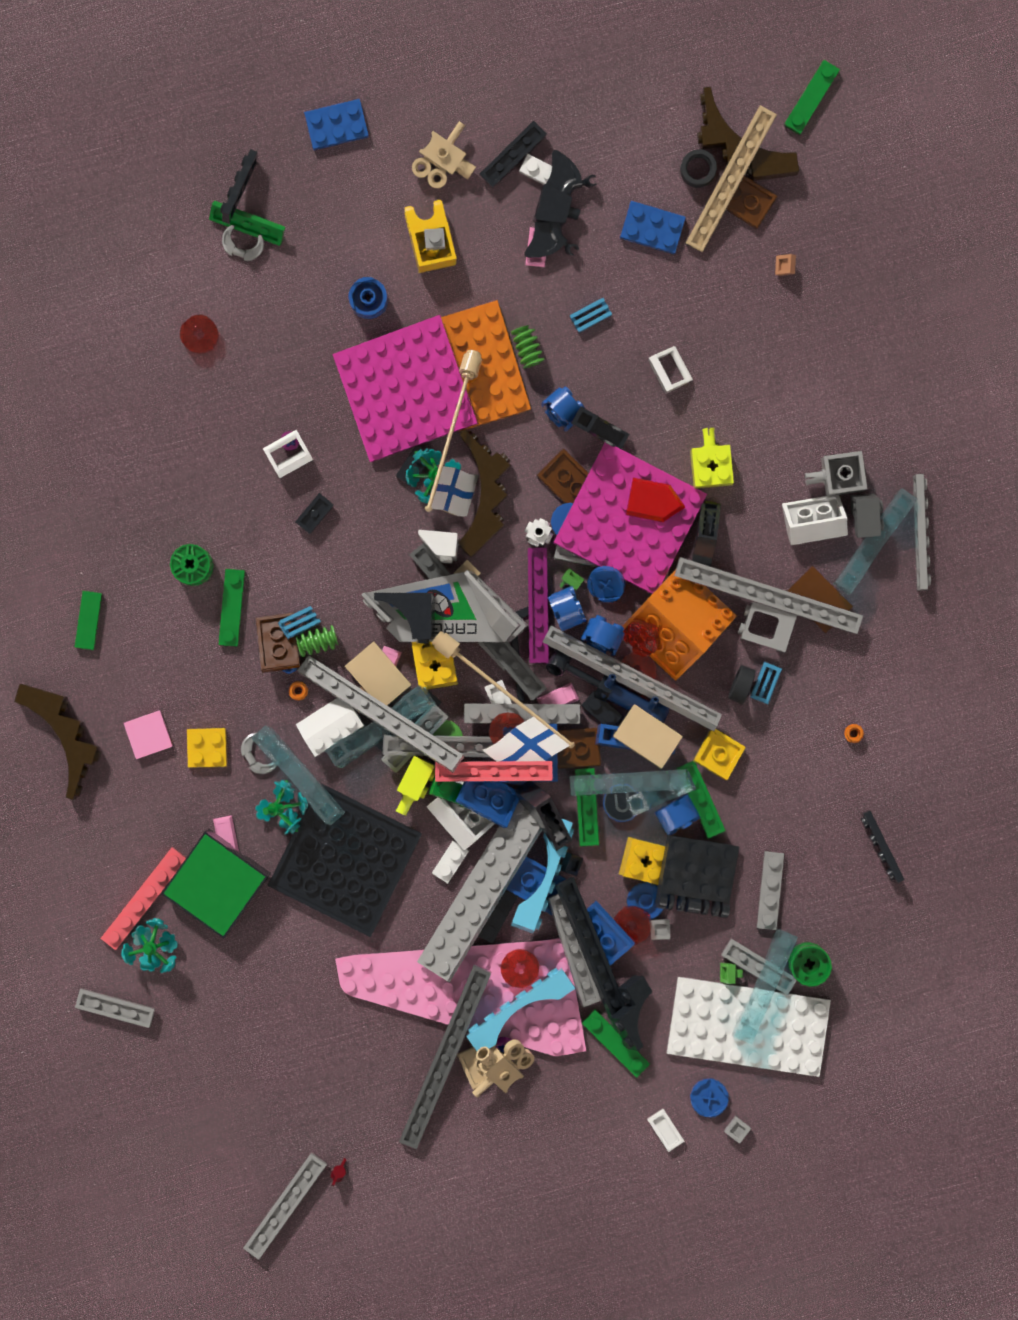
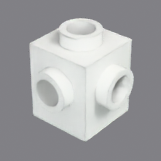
(537, 540)

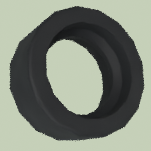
(698, 154)
(742, 684)

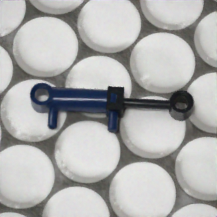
(608, 688)

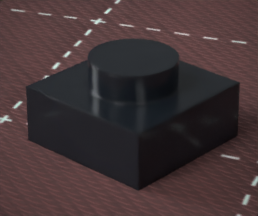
(571, 864)

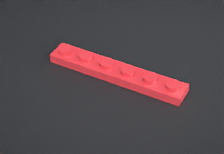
(496, 771)
(143, 899)

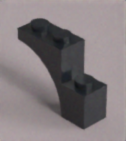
(600, 428)
(625, 1021)

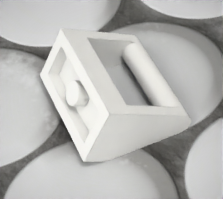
(660, 373)
(292, 462)

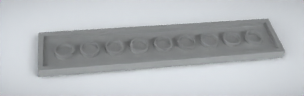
(480, 894)

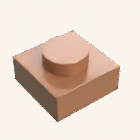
(785, 264)

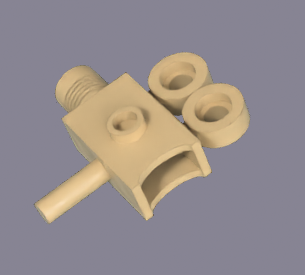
(445, 157)
(500, 1067)

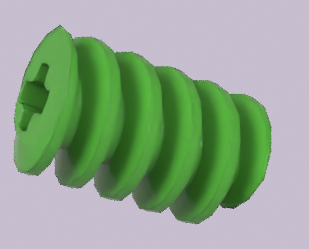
(527, 346)
(317, 641)

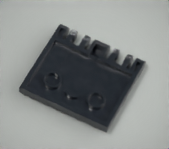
(696, 872)

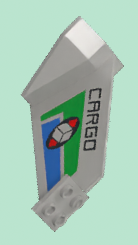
(463, 609)

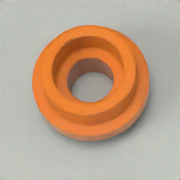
(293, 686)
(860, 733)

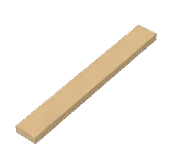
(731, 178)

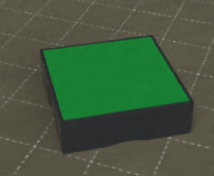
(215, 883)

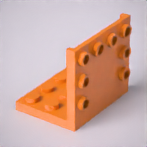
(687, 622)

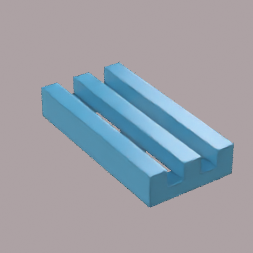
(604, 307)
(311, 615)
(761, 673)

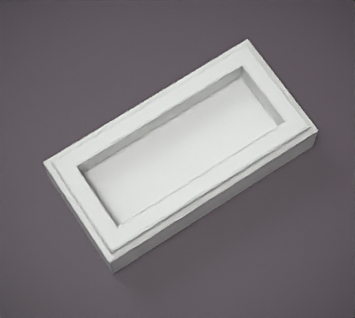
(665, 1130)

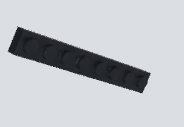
(590, 946)

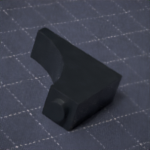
(706, 533)
(418, 610)
(544, 812)

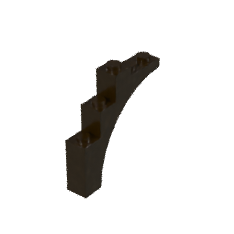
(717, 134)
(490, 468)
(78, 753)

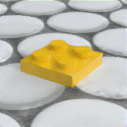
(207, 747)
(719, 754)

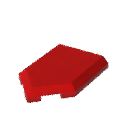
(653, 501)

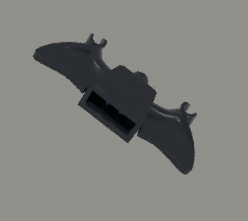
(555, 208)

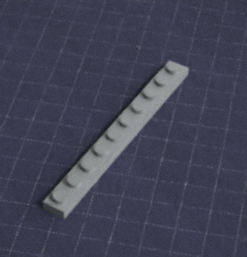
(768, 595)
(632, 678)
(381, 714)

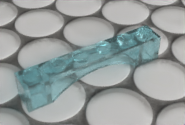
(871, 546)
(358, 743)
(298, 773)
(629, 782)
(766, 984)

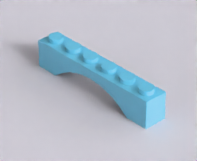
(529, 911)
(553, 987)

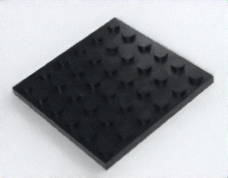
(346, 866)

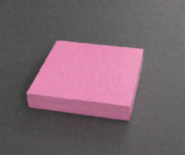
(148, 734)

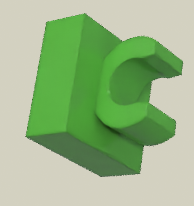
(572, 579)
(728, 973)

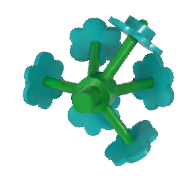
(430, 460)
(284, 793)
(151, 957)

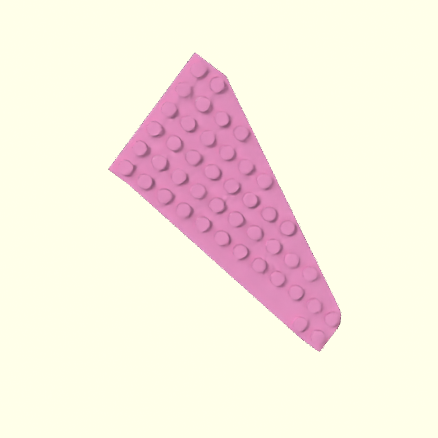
(406, 985)

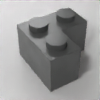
(866, 514)

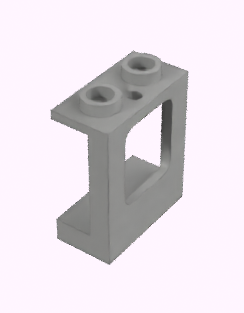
(783, 630)

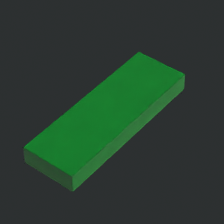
(88, 620)

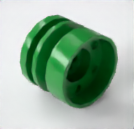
(203, 565)
(819, 969)

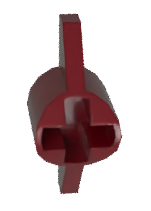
(338, 1173)

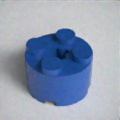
(377, 292)
(561, 407)
(566, 608)
(603, 635)
(677, 815)

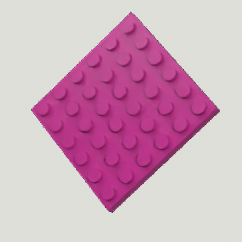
(404, 388)
(608, 537)

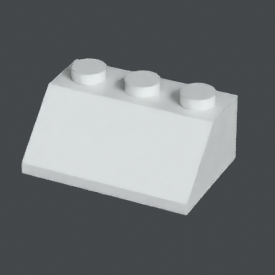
(815, 519)
(442, 544)
(329, 726)
(459, 821)

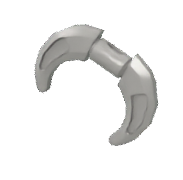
(230, 247)
(258, 767)

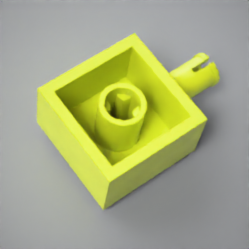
(715, 454)
(414, 783)

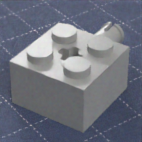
(830, 474)

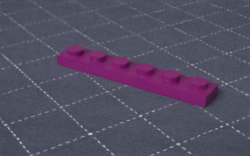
(537, 605)

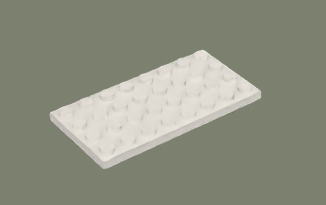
(786, 1041)

